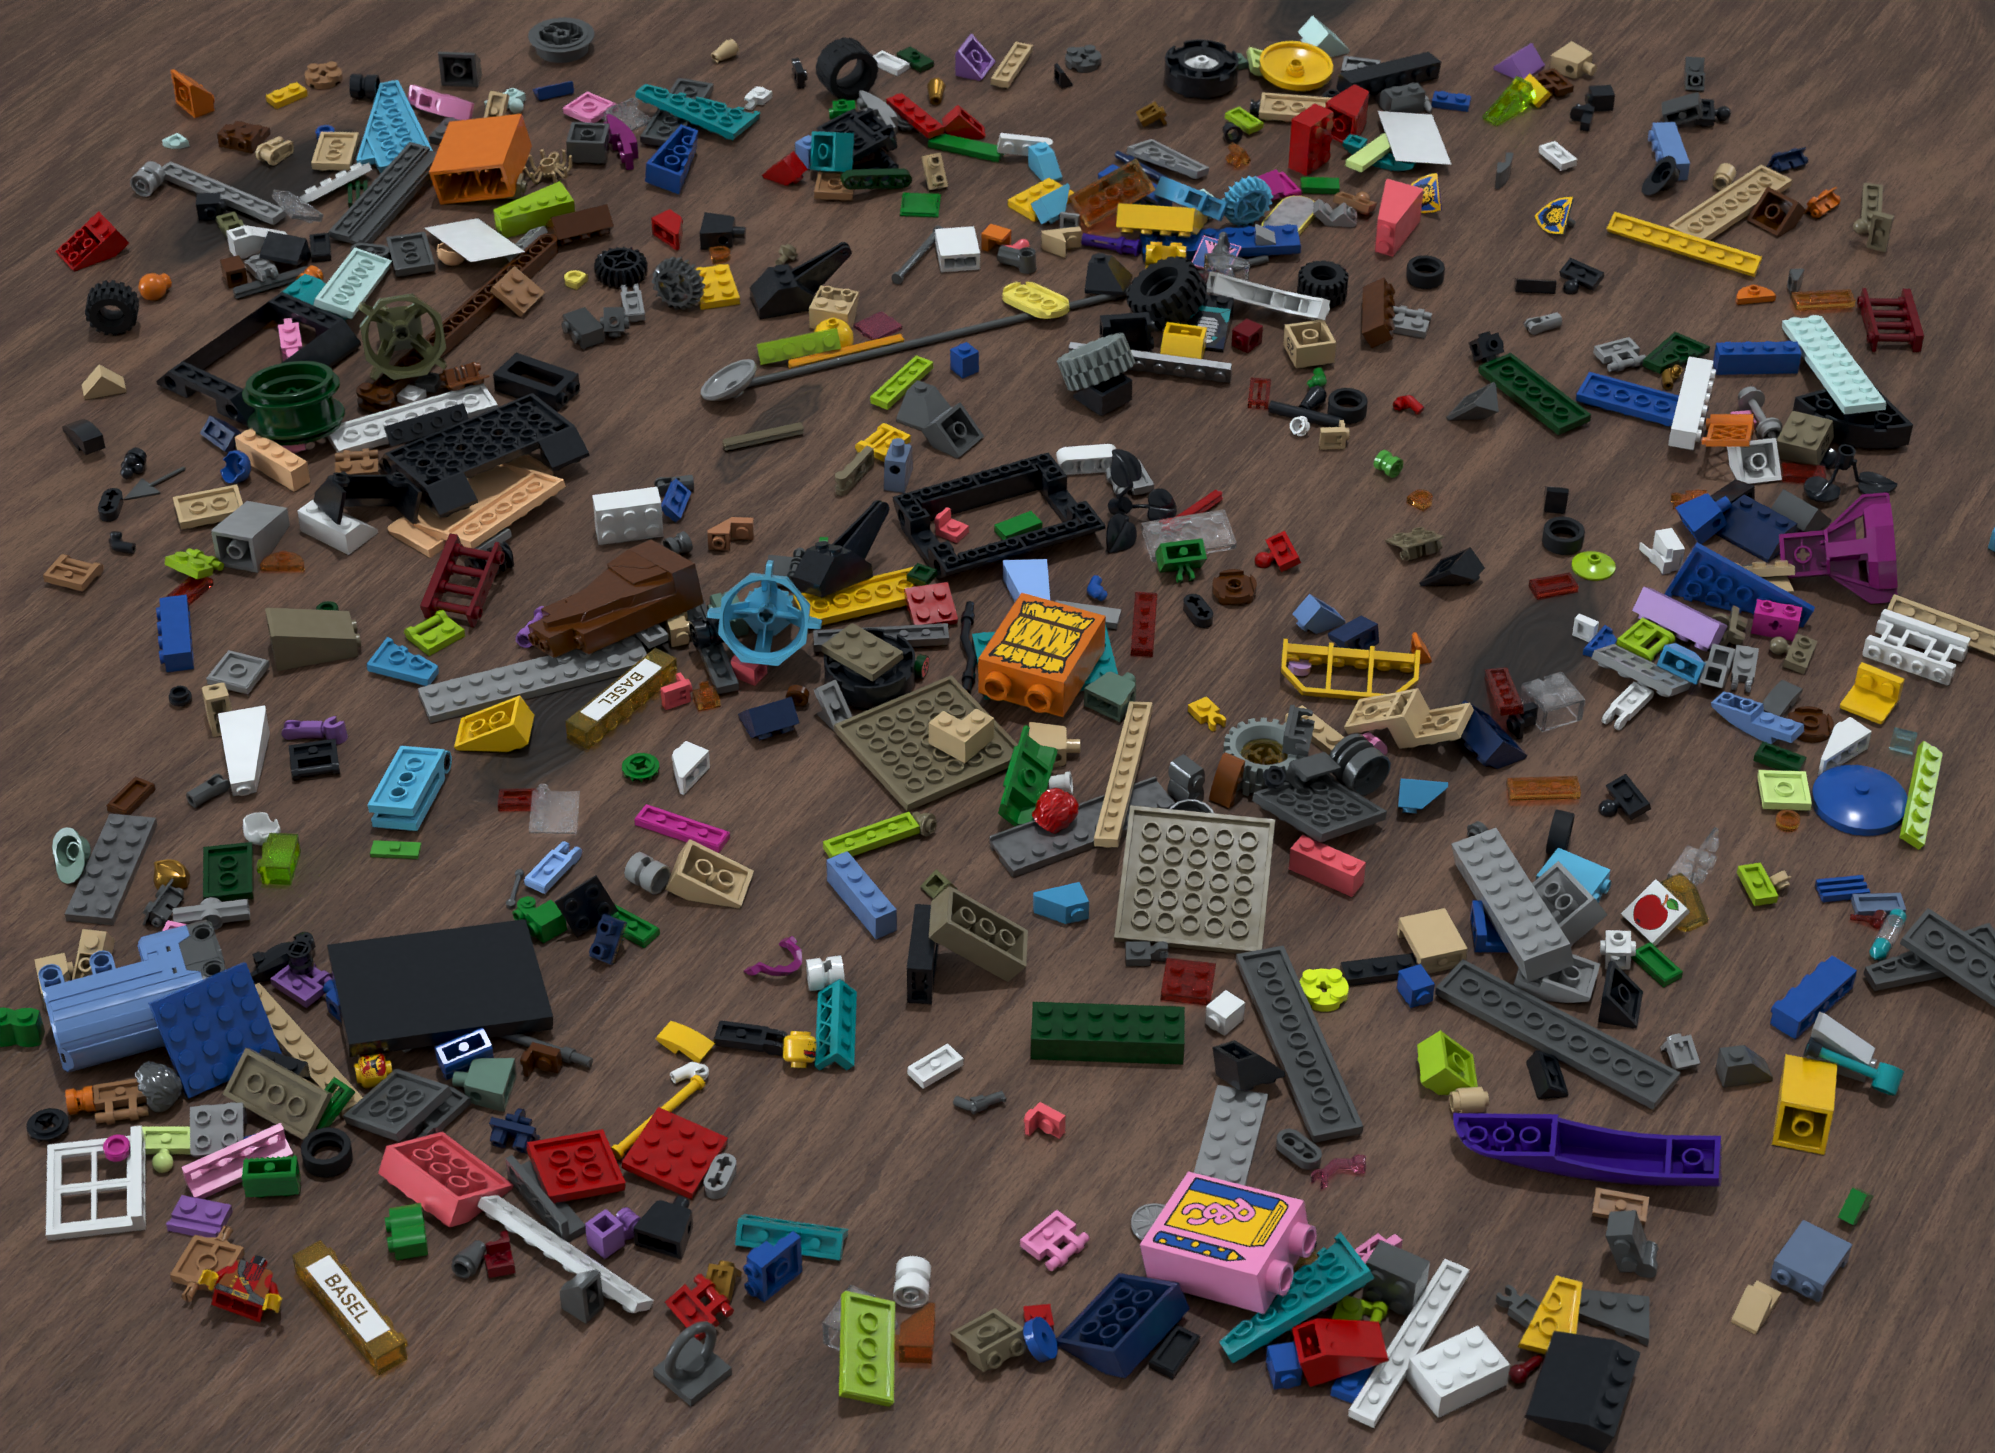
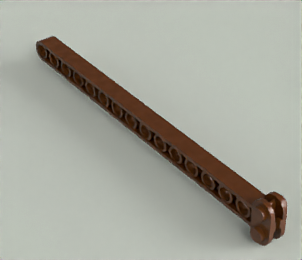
(458, 325)

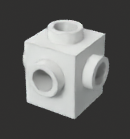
(1618, 944)

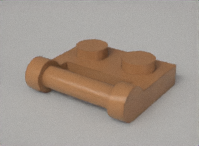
(72, 573)

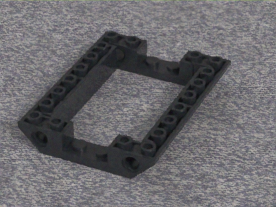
(332, 344)
(987, 487)

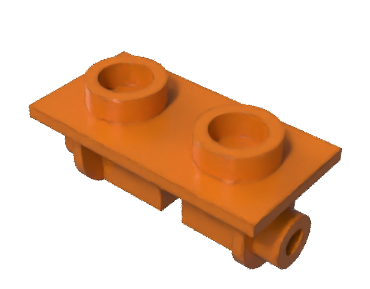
(1826, 201)

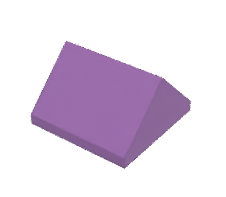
(972, 60)
(1521, 63)

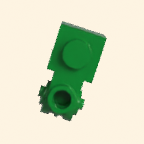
(542, 922)

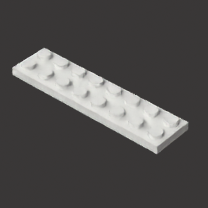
(369, 430)

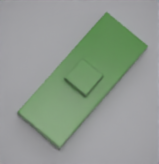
(395, 849)

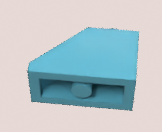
(1044, 162)
(1049, 206)

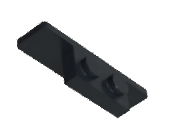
(424, 425)

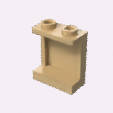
(1433, 940)

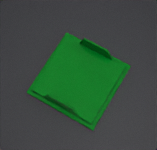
(920, 205)

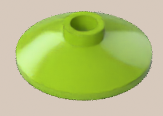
(1593, 566)

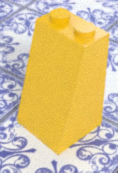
(1805, 1104)

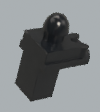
(1583, 114)

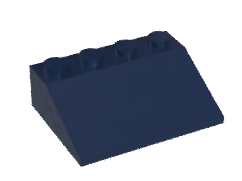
(1124, 1323)

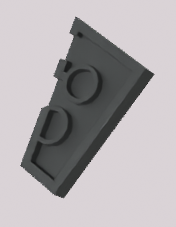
(1618, 1311)

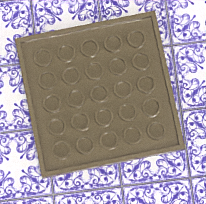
(897, 750)
(1195, 880)

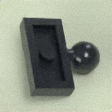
(1709, 113)
(1579, 274)
(1625, 796)

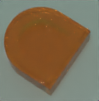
(719, 254)
(1420, 499)

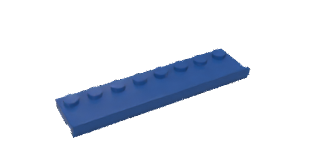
(1285, 236)

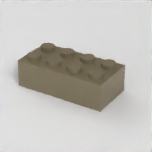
(978, 934)

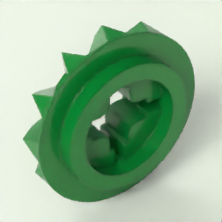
(638, 761)

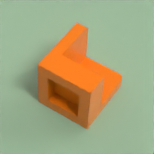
(995, 235)

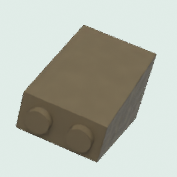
(311, 636)

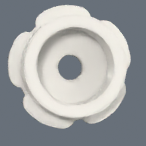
(1296, 422)

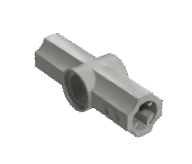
(213, 911)

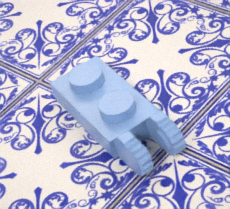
(552, 867)

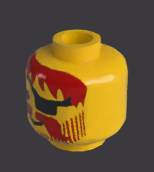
(372, 1070)

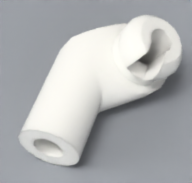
(689, 1071)

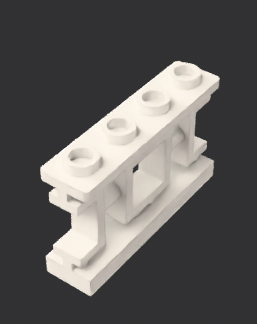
(1938, 645)

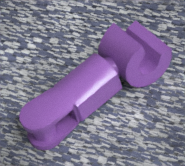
(315, 729)

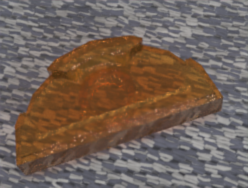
(283, 562)

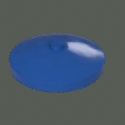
(1859, 800)

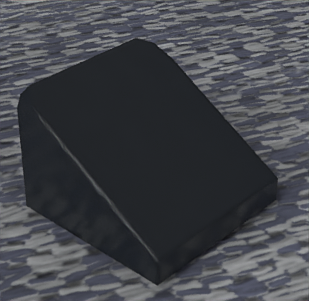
(1061, 78)

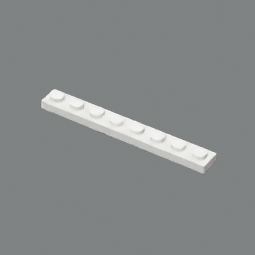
(560, 1250)
(1408, 1342)

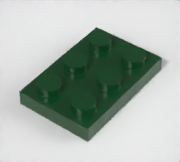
(228, 872)

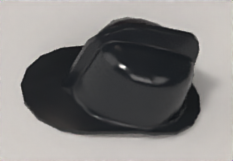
(1662, 176)

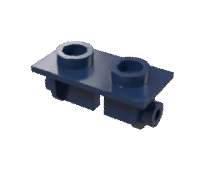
(1780, 161)

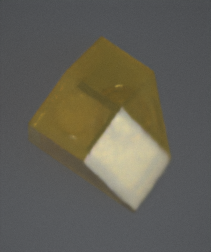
(1688, 895)

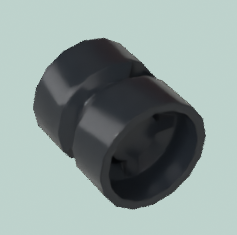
(364, 86)
(705, 632)

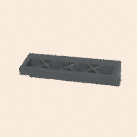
(557, 1216)

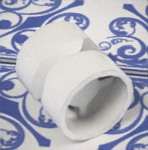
(824, 973)
(912, 1282)

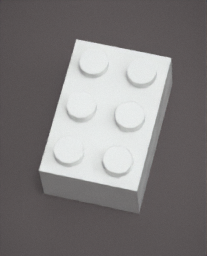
(628, 515)
(1457, 1371)

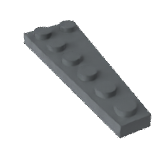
(1910, 968)

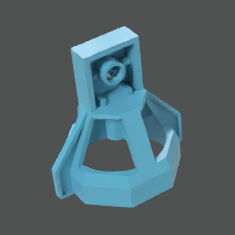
(767, 613)

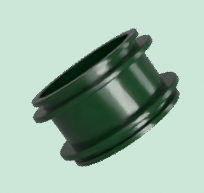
(294, 402)

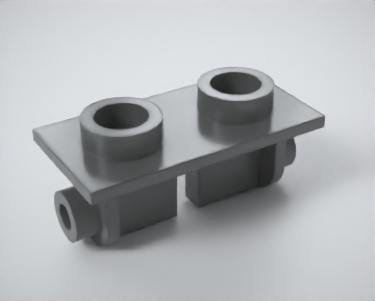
(157, 911)

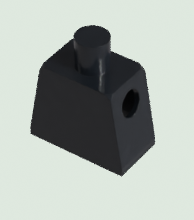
(719, 231)
(665, 1227)

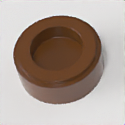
(799, 695)

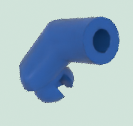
(1095, 589)

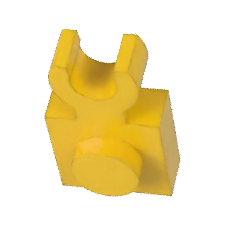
(1206, 711)

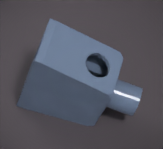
(900, 457)

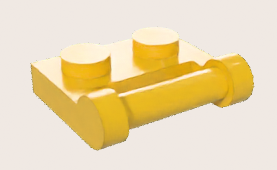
(881, 440)

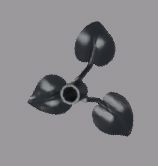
(1124, 471)
(1824, 491)

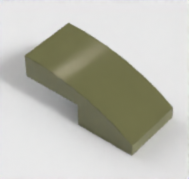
(228, 222)

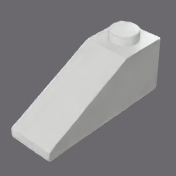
(1845, 742)

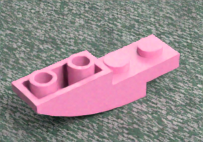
(440, 103)

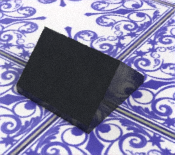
(285, 248)
(1620, 999)

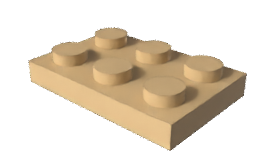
(335, 151)
(207, 506)

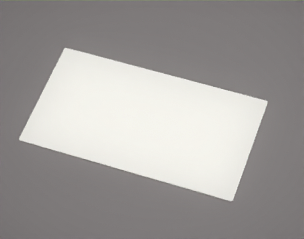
(1414, 137)
(474, 240)

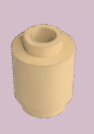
(1724, 176)
(1469, 1100)

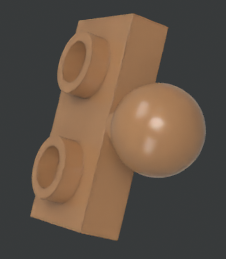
(1360, 201)
(1610, 1201)

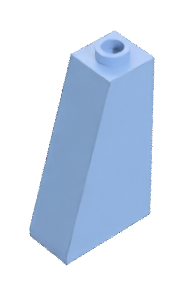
(1026, 577)

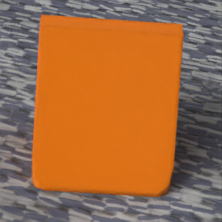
(1418, 644)

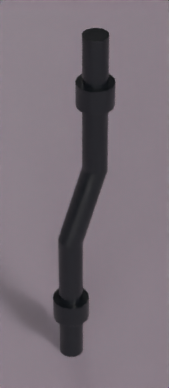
(967, 620)

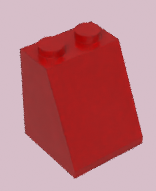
(1348, 112)

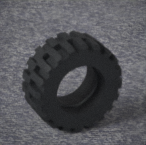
(1168, 291)

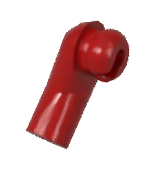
(1406, 402)

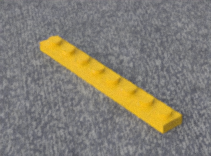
(1684, 244)

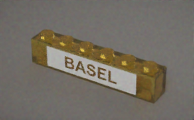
(621, 698)
(350, 1307)

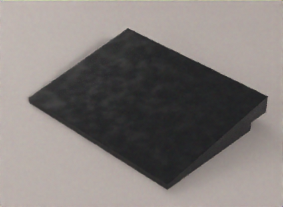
(438, 987)

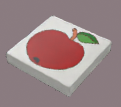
(1655, 912)

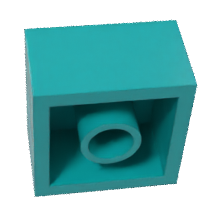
(831, 151)

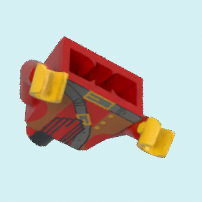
(244, 1288)

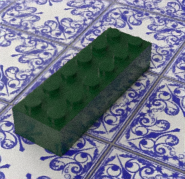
(1108, 1033)

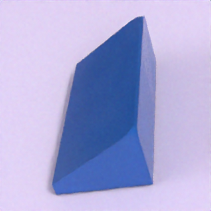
(554, 90)

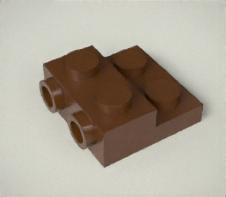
(242, 136)

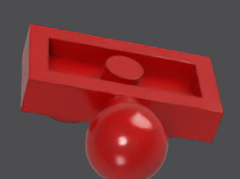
(1280, 550)

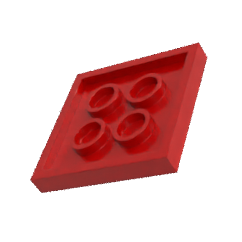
(674, 1153)
(576, 1166)

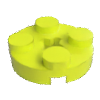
(1331, 980)

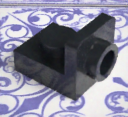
(1517, 722)

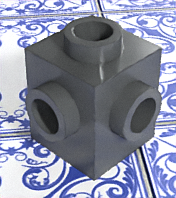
(611, 315)

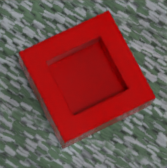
(1043, 1311)

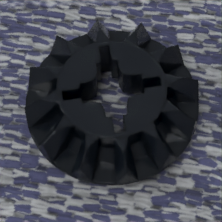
(44, 1118)

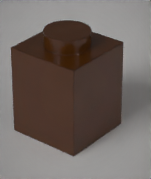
(233, 271)

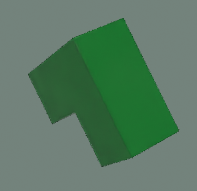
(1854, 1205)

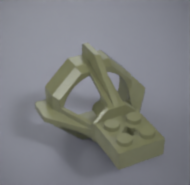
(400, 330)

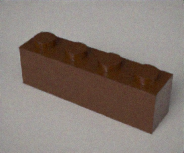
(1378, 312)

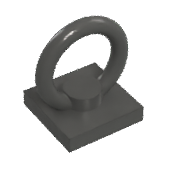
(692, 1367)

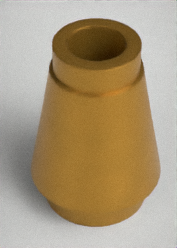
(936, 90)

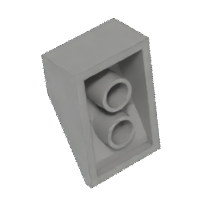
(1568, 902)

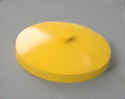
(1296, 66)

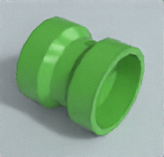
(1386, 462)

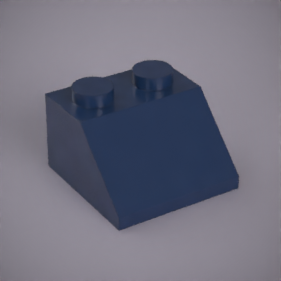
(769, 718)

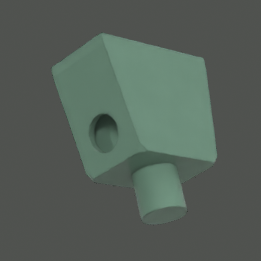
(1111, 694)
(488, 1082)

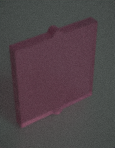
(878, 326)

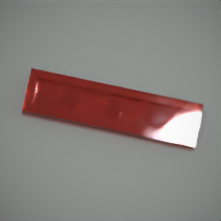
(1144, 624)
(1504, 691)

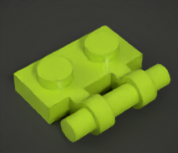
(194, 563)

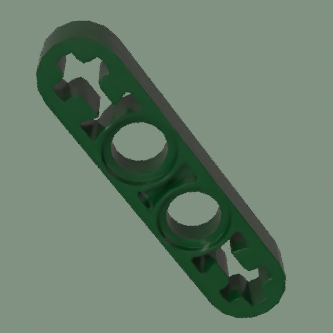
(897, 178)

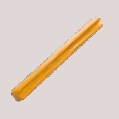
(844, 351)

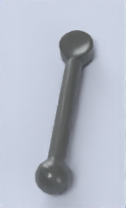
(511, 903)

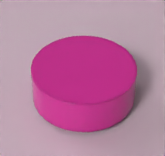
(117, 1148)

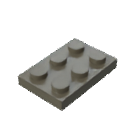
(862, 652)

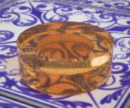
(1787, 820)

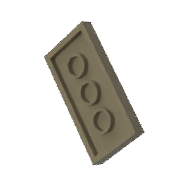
(277, 1094)

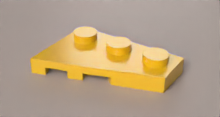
(1555, 1313)

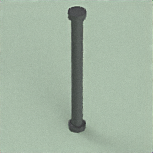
(898, 277)

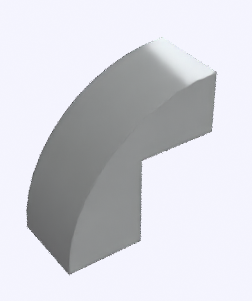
(1718, 666)

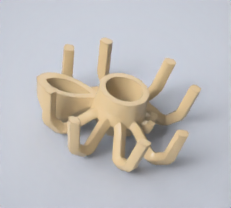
(549, 167)

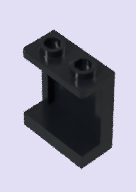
(1135, 327)

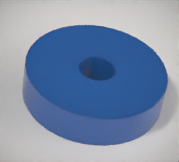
(1040, 1339)

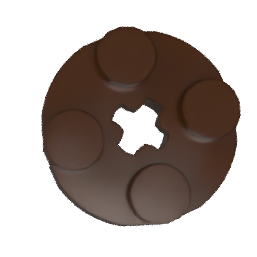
(1242, 593)

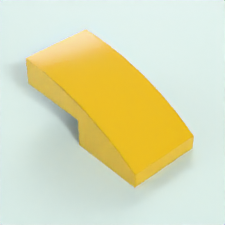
(684, 1039)

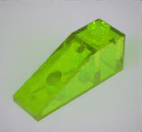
(1510, 102)

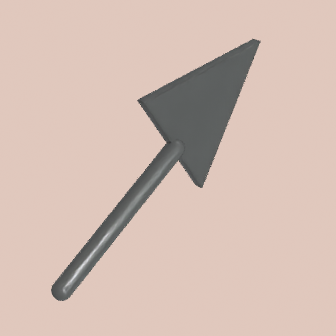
(145, 489)

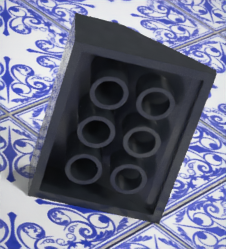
(1583, 1388)

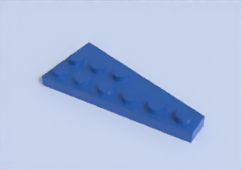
(1723, 583)

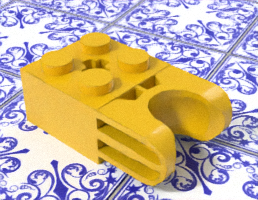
(1156, 251)

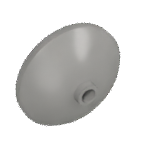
(729, 381)

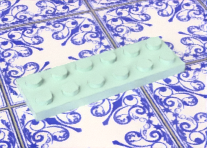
(352, 283)

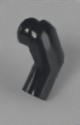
(119, 545)

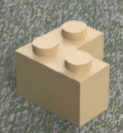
(961, 737)

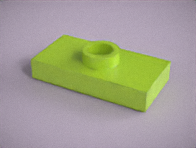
(1244, 120)

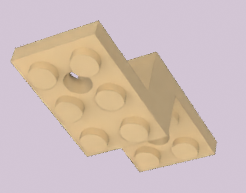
(1409, 718)

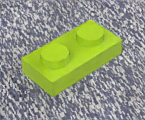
(1757, 884)

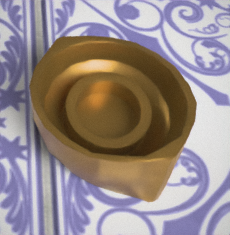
(170, 869)

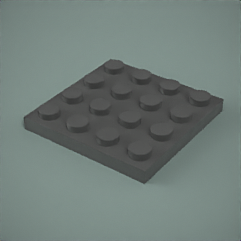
(1321, 808)

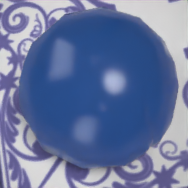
(237, 467)

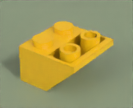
(1184, 340)

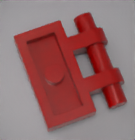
(690, 1309)

